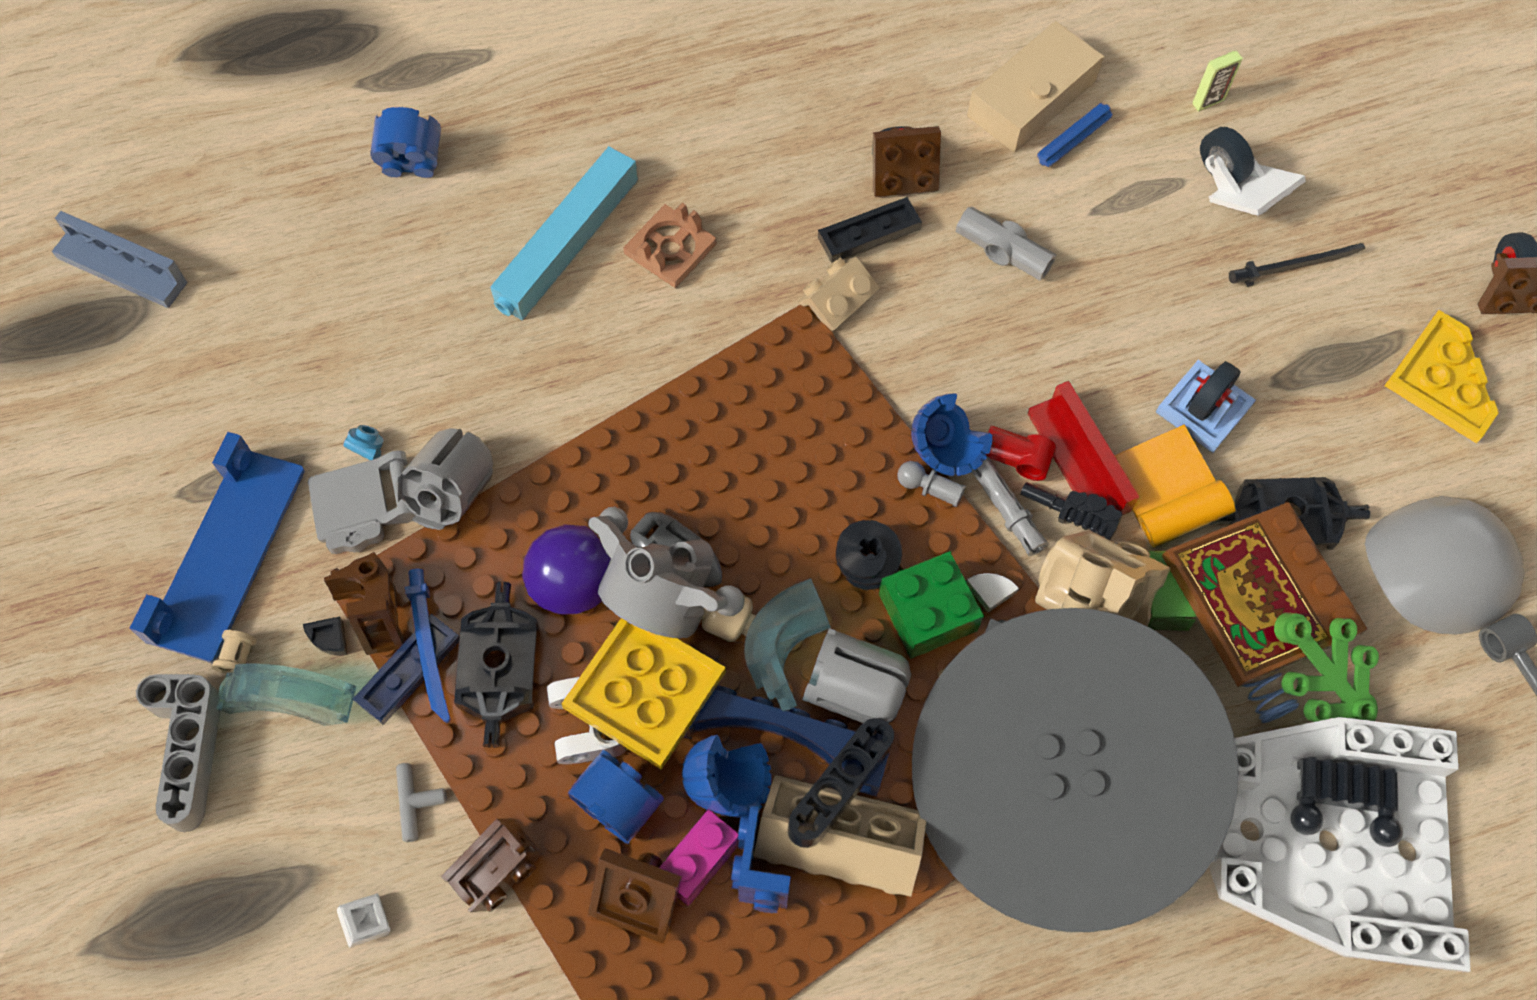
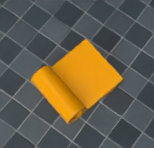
(1173, 487)

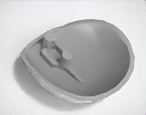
(1446, 564)

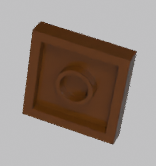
(634, 894)

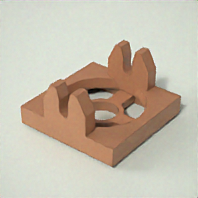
(691, 224)

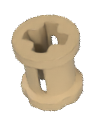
(234, 650)

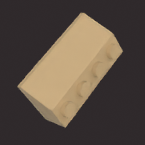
(866, 845)

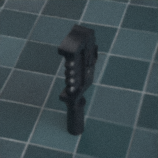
(1083, 511)

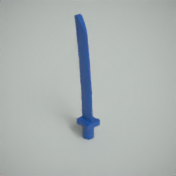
(417, 594)

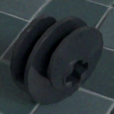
(868, 537)

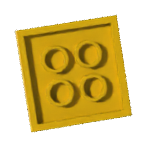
(644, 690)

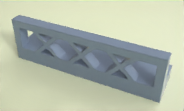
(118, 261)

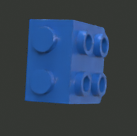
(762, 889)

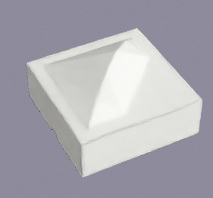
(363, 920)

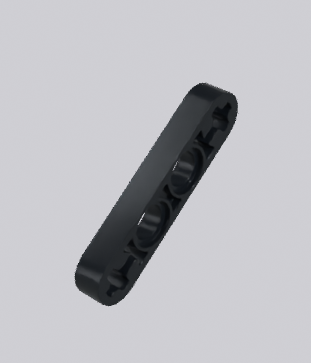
(838, 779)

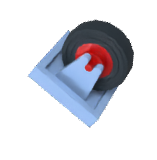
(1207, 403)

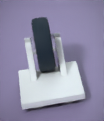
(1239, 177)

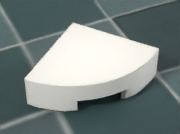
(991, 589)

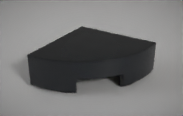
(327, 635)

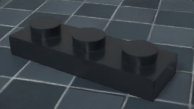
(869, 229)

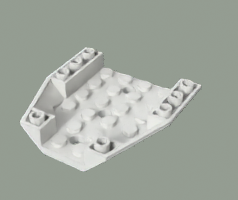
(1362, 895)

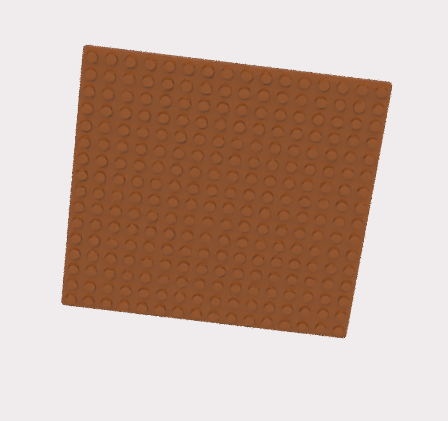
(768, 465)

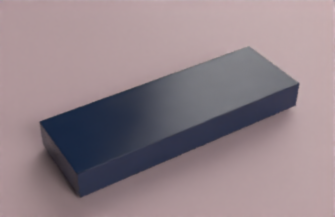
(403, 673)

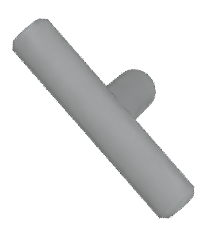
(411, 801)

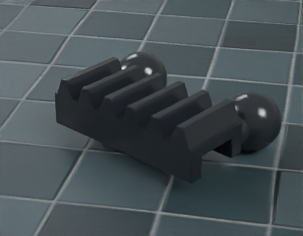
(1350, 788)

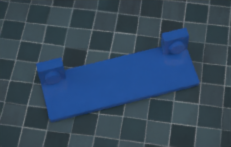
(222, 554)

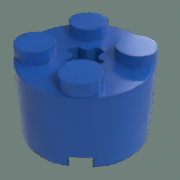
(405, 142)
(615, 796)

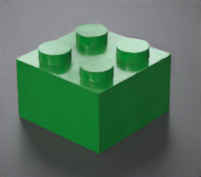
(930, 604)

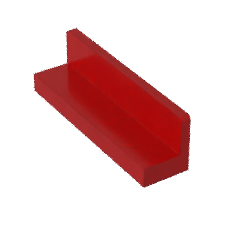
(1081, 449)

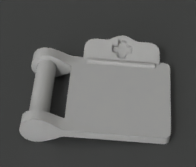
(352, 503)

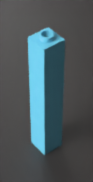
(564, 234)

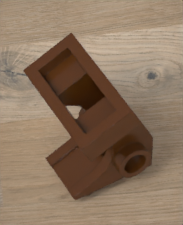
(370, 580)

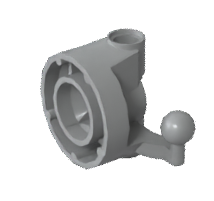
(657, 583)

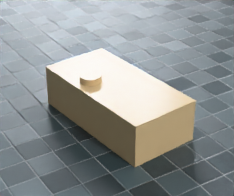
(1034, 86)

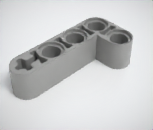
(179, 752)

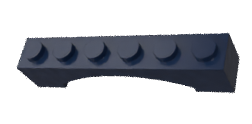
(822, 738)

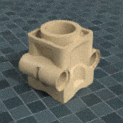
(1100, 576)

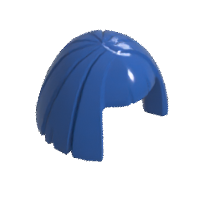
(945, 438)
(726, 779)

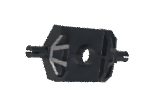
(1317, 497)
(503, 690)

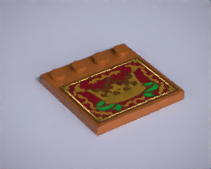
(1251, 576)

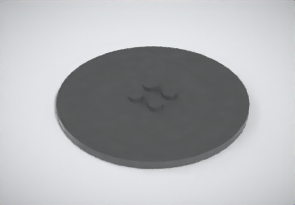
(1075, 770)

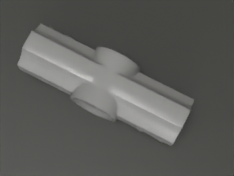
(1005, 243)

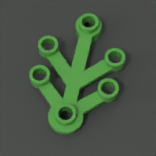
(1356, 700)

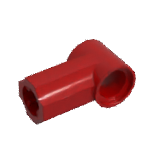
(1027, 454)

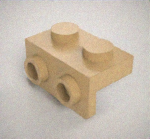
(839, 292)

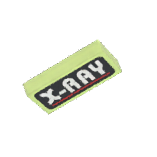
(1217, 80)

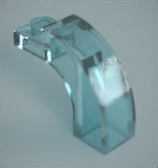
(774, 633)
(286, 691)

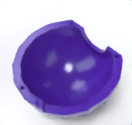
(565, 569)

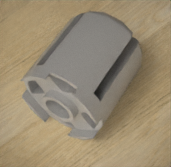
(445, 478)
(858, 679)

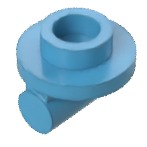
(364, 442)

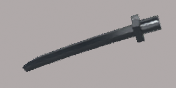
(1251, 272)

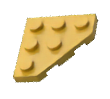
(1446, 378)

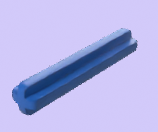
(1074, 135)

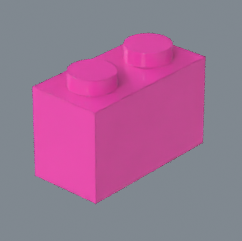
(701, 855)

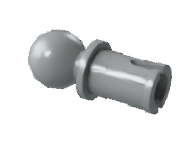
(913, 475)

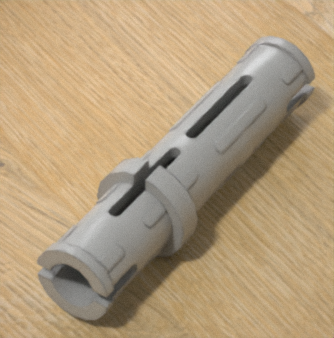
(1012, 511)

